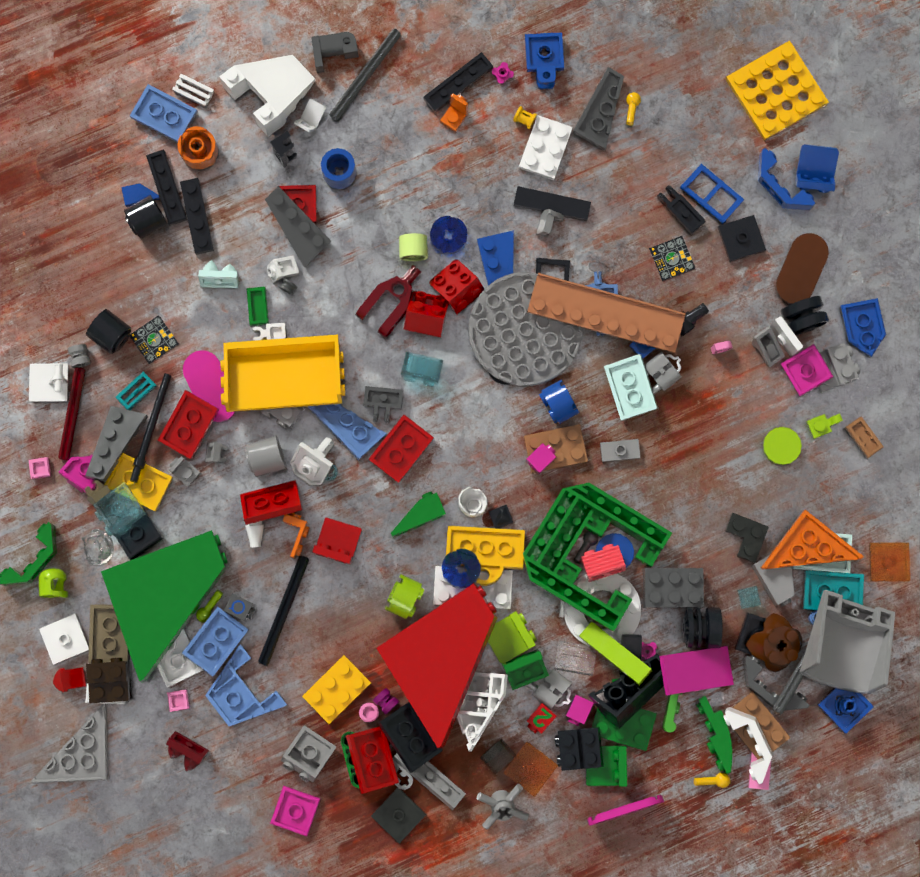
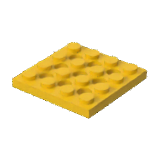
(757, 111)

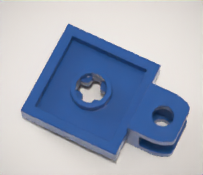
(544, 65)

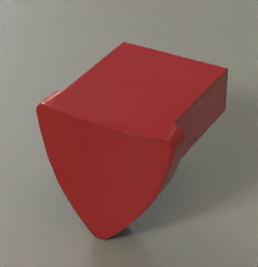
(69, 679)

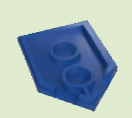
(864, 325)

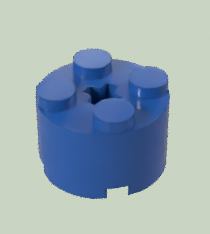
(560, 402)

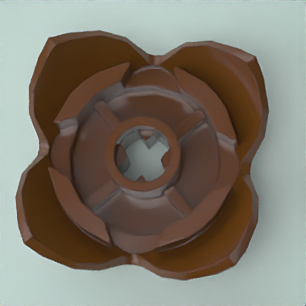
(763, 643)

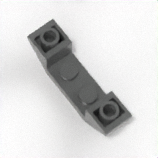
(751, 670)

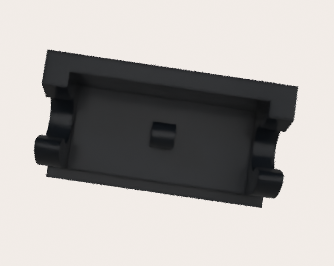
(281, 146)

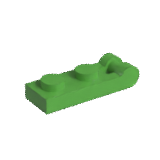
(671, 709)

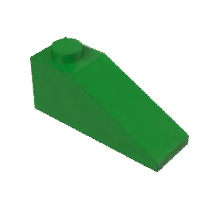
(423, 512)

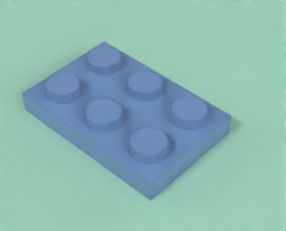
(163, 113)
(215, 641)

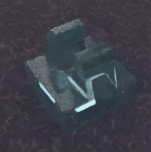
(749, 597)

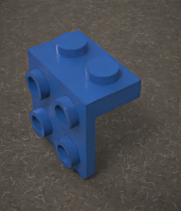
(817, 168)

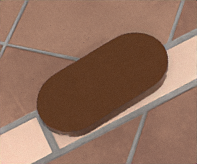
(802, 268)

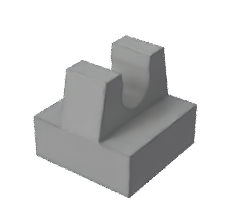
(213, 452)

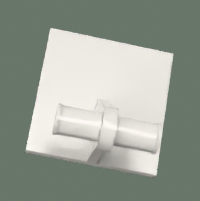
(48, 382)

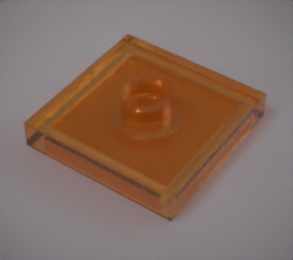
(889, 562)
(530, 769)

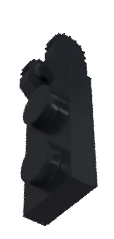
(682, 210)

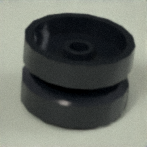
(805, 315)

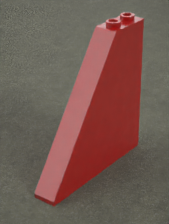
(440, 656)

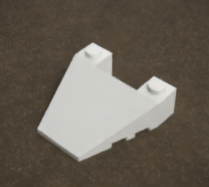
(276, 82)

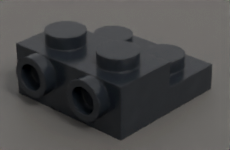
(579, 749)

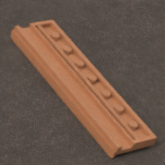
(606, 313)

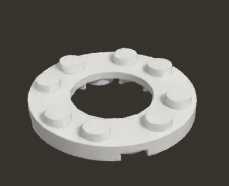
(577, 622)

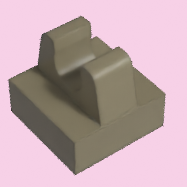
(99, 492)

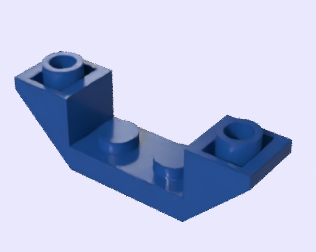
(801, 201)

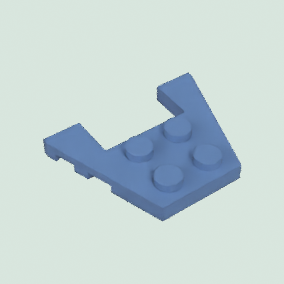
(234, 698)

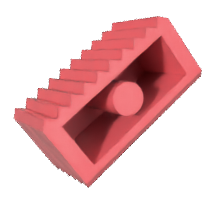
(603, 562)

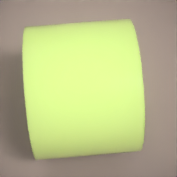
(413, 247)

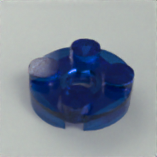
(449, 224)
(463, 579)

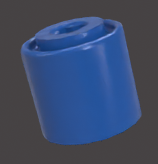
(339, 160)

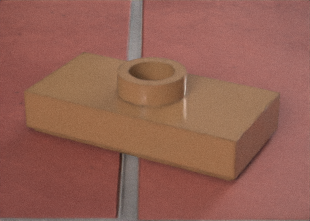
(864, 437)

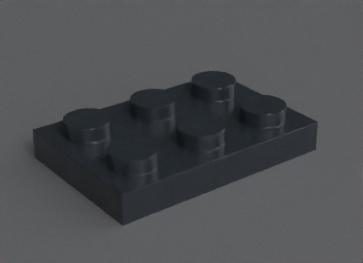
(409, 737)

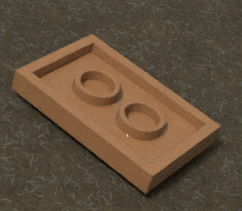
(565, 441)
(771, 728)

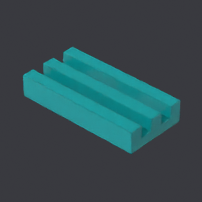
(124, 402)

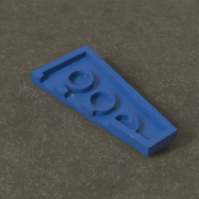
(497, 255)

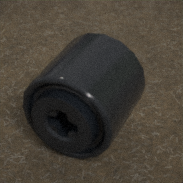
(144, 217)
(109, 331)

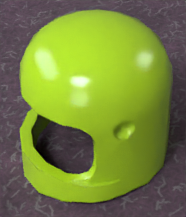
(46, 584)

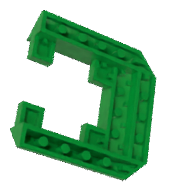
(591, 509)

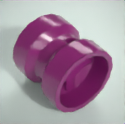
(381, 700)

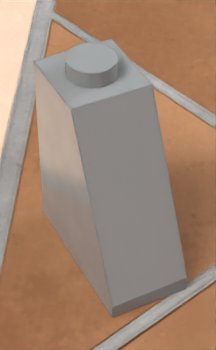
(777, 582)

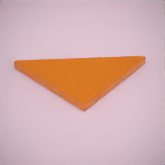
(809, 544)

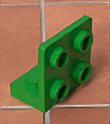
(614, 770)

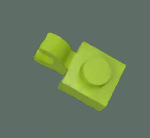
(821, 425)

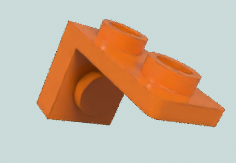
(456, 112)

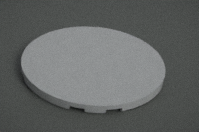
(518, 344)

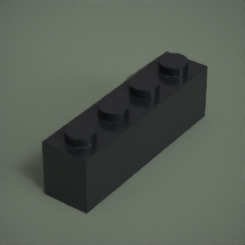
(625, 697)

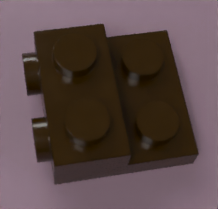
(108, 680)

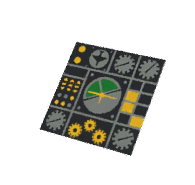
(672, 258)
(153, 339)

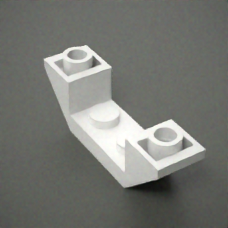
(738, 719)

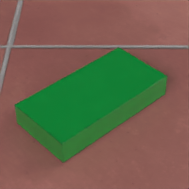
(257, 306)

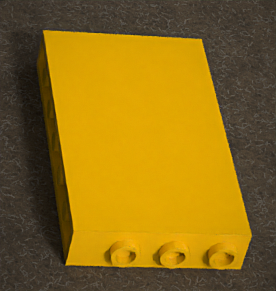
(282, 373)

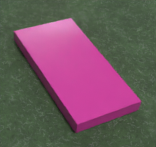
(696, 670)

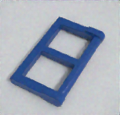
(704, 202)

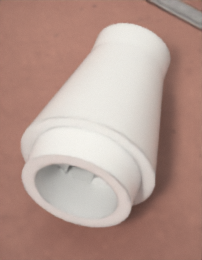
(255, 533)

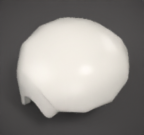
(472, 502)

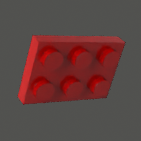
(188, 424)
(401, 448)
(270, 502)
(372, 759)

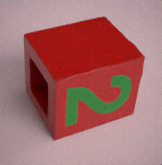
(540, 719)

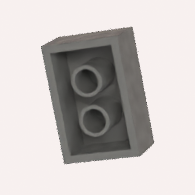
(673, 587)

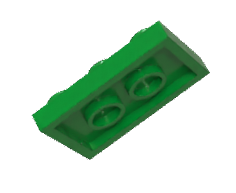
(633, 733)

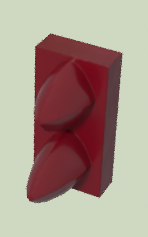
(181, 745)

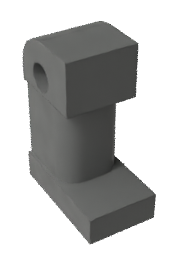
(333, 45)

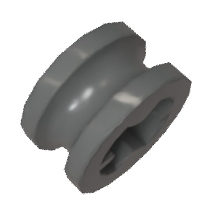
(287, 286)

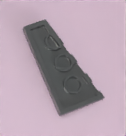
(598, 114)
(299, 229)
(113, 441)

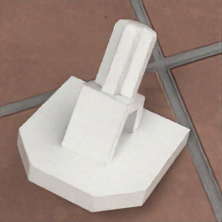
(311, 464)

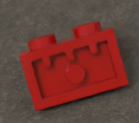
(337, 541)

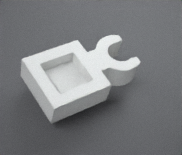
(272, 331)

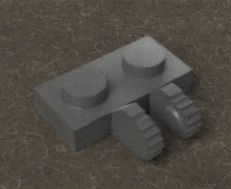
(383, 398)

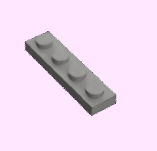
(436, 783)

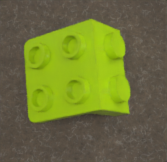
(511, 637)

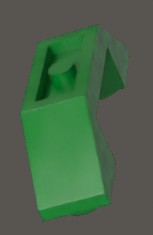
(47, 536)

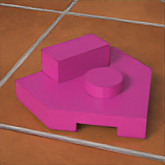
(75, 472)

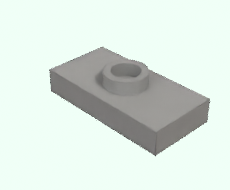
(620, 450)

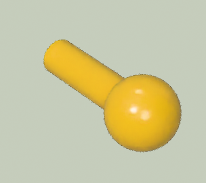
(633, 100)
(721, 780)

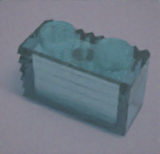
(422, 369)

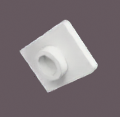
(311, 116)

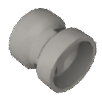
(79, 355)

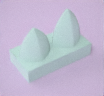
(212, 278)

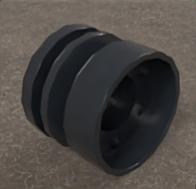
(703, 627)

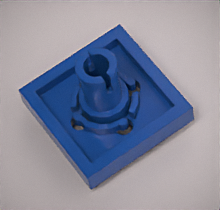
(858, 706)

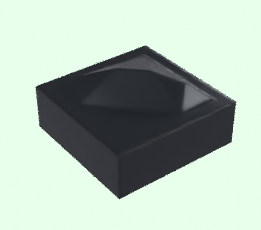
(500, 517)

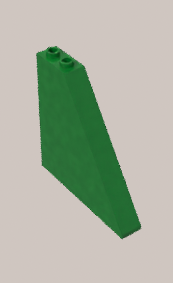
(161, 594)

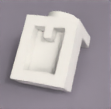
(282, 268)

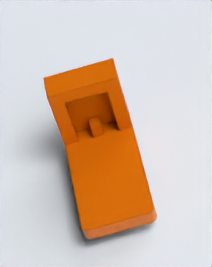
(295, 520)

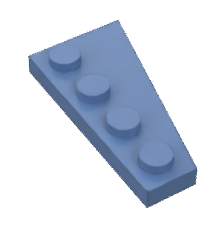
(352, 431)

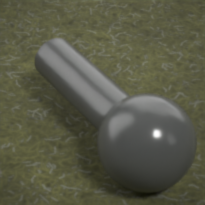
(589, 540)

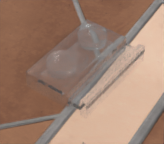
(575, 658)

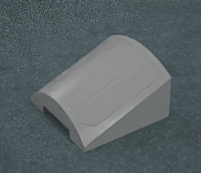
(849, 645)

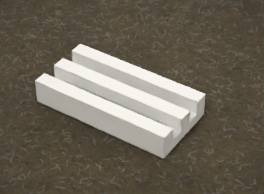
(180, 83)

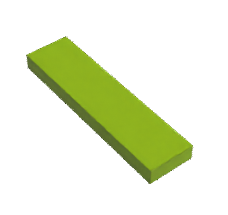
(615, 653)

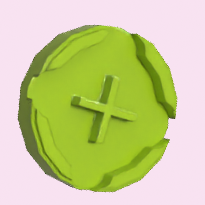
(782, 446)

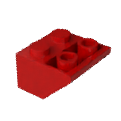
(426, 314)

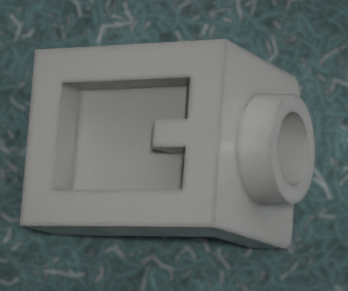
(184, 471)

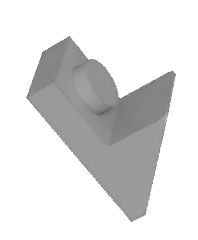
(768, 346)

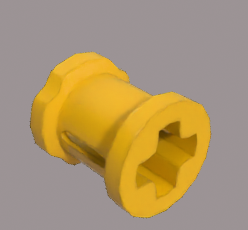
(524, 117)

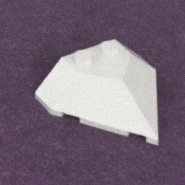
(480, 704)

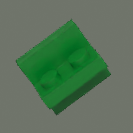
(525, 669)

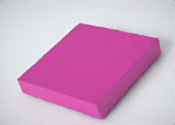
(807, 370)
(295, 811)

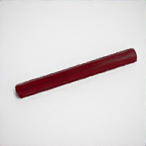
(71, 414)

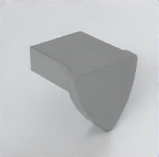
(546, 221)

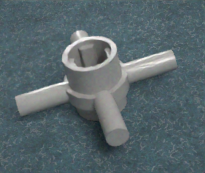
(502, 806)

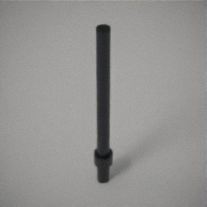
(139, 462)

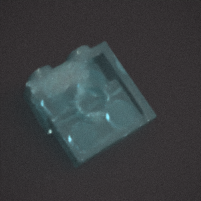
(119, 510)

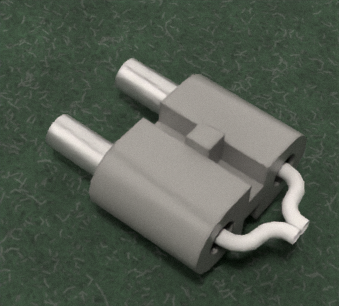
(663, 371)
(552, 690)

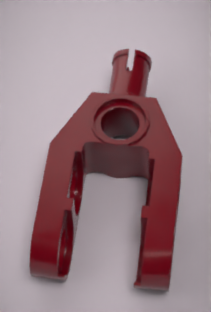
(389, 287)

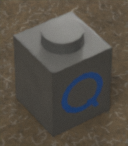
(240, 608)

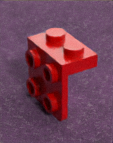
(457, 285)

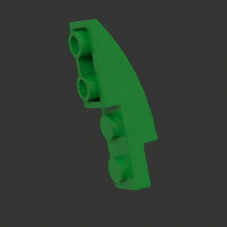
(720, 742)

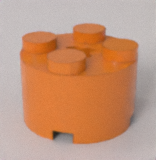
(188, 144)

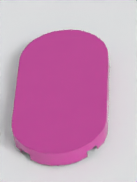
(203, 377)
(625, 810)

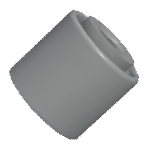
(265, 456)

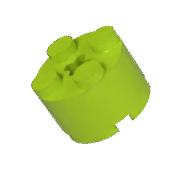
(404, 597)

